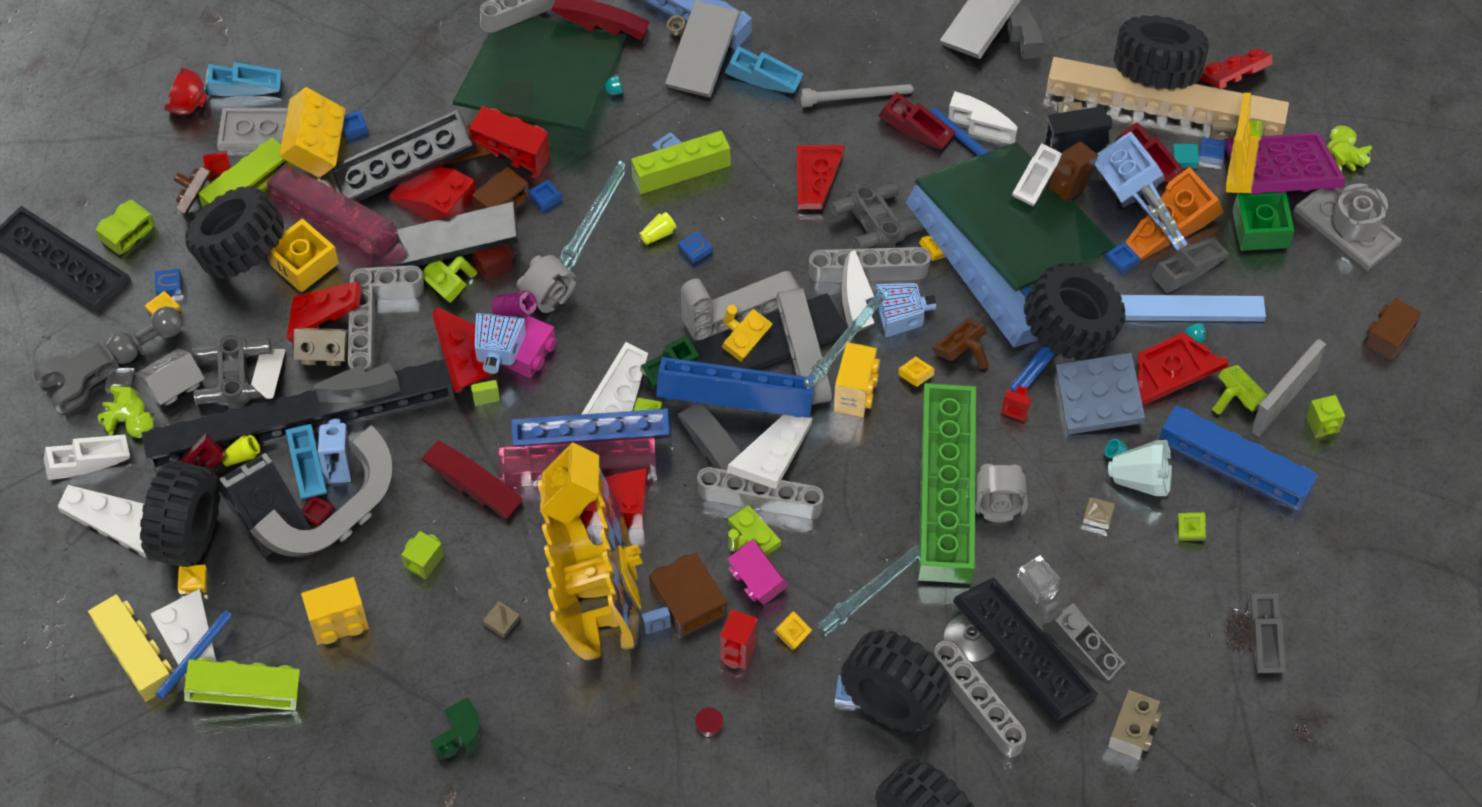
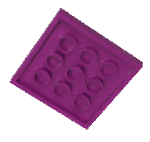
(1293, 164)

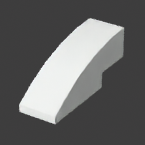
(981, 119)
(1037, 175)
(855, 290)
(85, 456)

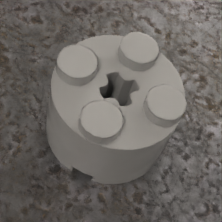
(1359, 212)
(548, 281)
(1000, 492)

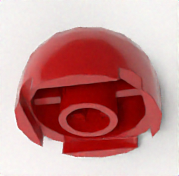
(186, 93)

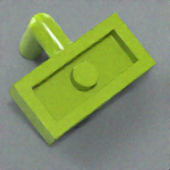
(444, 278)
(1239, 385)
(748, 526)

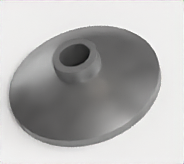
(975, 647)

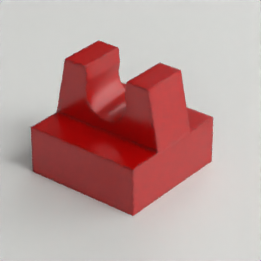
(217, 163)
(1016, 404)

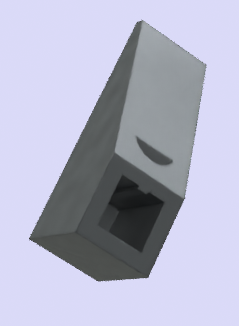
(1082, 640)

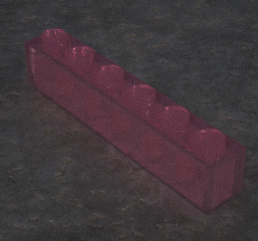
(332, 210)
(525, 464)

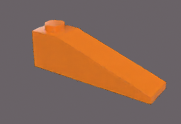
(1190, 206)

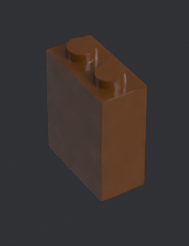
(688, 593)

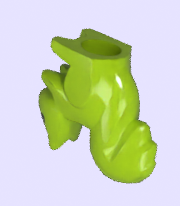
(1344, 151)
(126, 408)

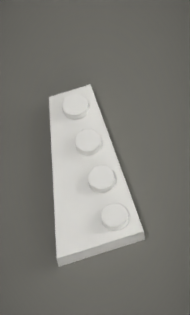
(620, 384)
(771, 452)
(105, 513)
(183, 626)

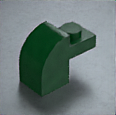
(678, 349)
(464, 731)

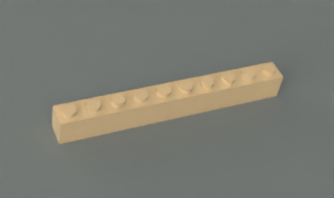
(1193, 103)

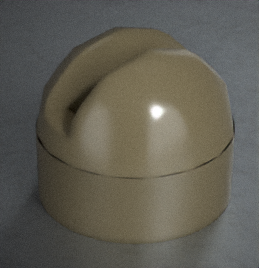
(680, 22)

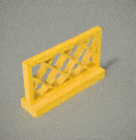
(1243, 153)

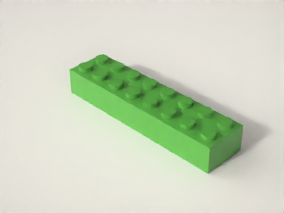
(947, 484)

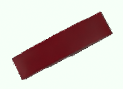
(607, 17)
(472, 478)

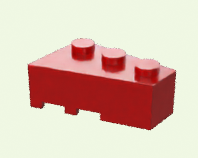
(512, 138)
(630, 495)

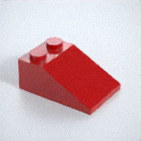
(436, 193)

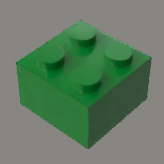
(1263, 221)

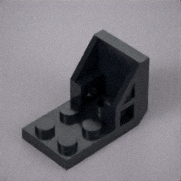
(258, 490)

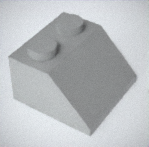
(170, 376)

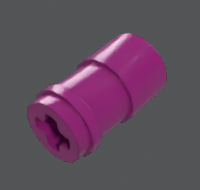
(514, 304)

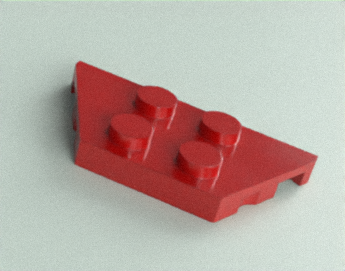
(458, 347)
(1174, 366)

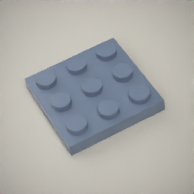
(1100, 393)

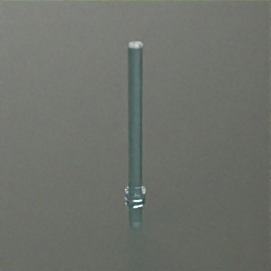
(570, 251)
(822, 366)
(842, 610)

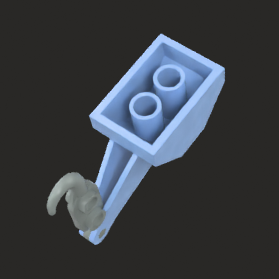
(1134, 173)

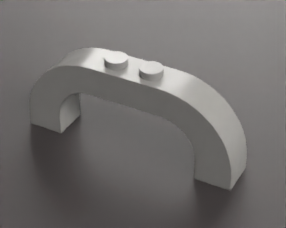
(377, 468)

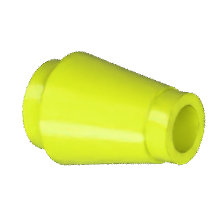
(658, 228)
(241, 450)

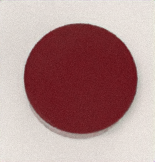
(709, 722)

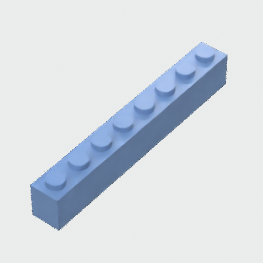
(987, 285)

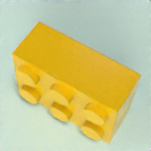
(312, 132)

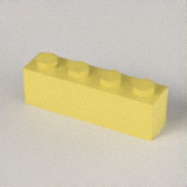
(130, 646)

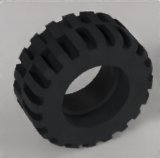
(1161, 51)
(234, 232)
(1063, 329)
(180, 514)
(895, 681)
(919, 786)

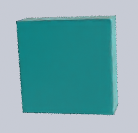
(1186, 155)

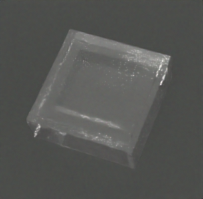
(120, 377)

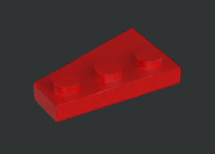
(1219, 73)
(816, 173)
(318, 306)

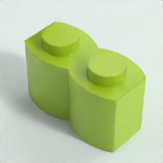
(125, 226)

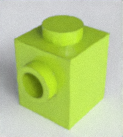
(1325, 416)
(422, 554)

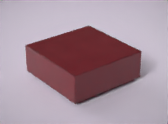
(317, 511)

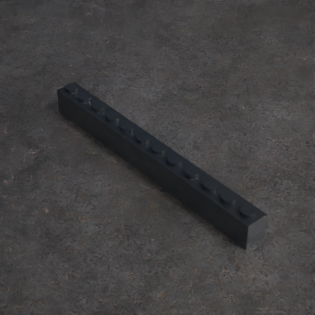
(271, 419)

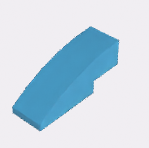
(763, 71)
(241, 80)
(306, 461)

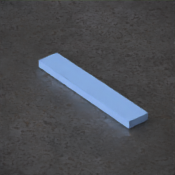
(1193, 308)

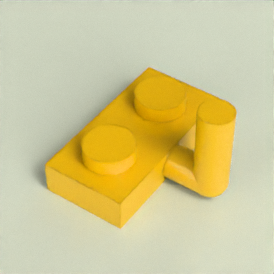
(744, 334)

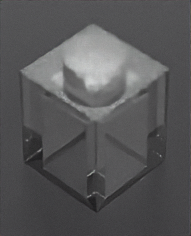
(1038, 580)

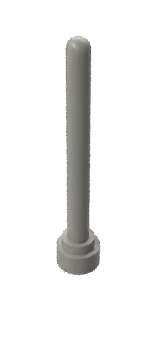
(810, 97)

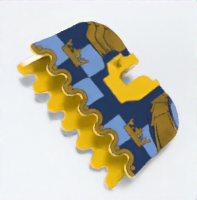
(593, 571)

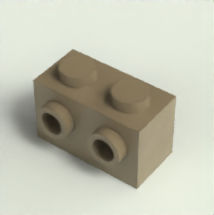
(321, 345)
(1134, 724)

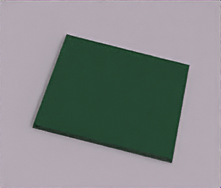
(541, 72)
(1006, 231)

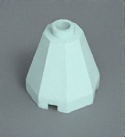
(1144, 468)

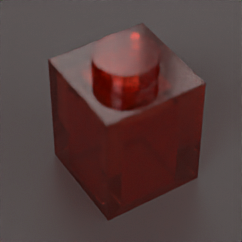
(494, 261)

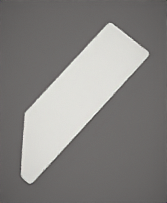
(267, 372)

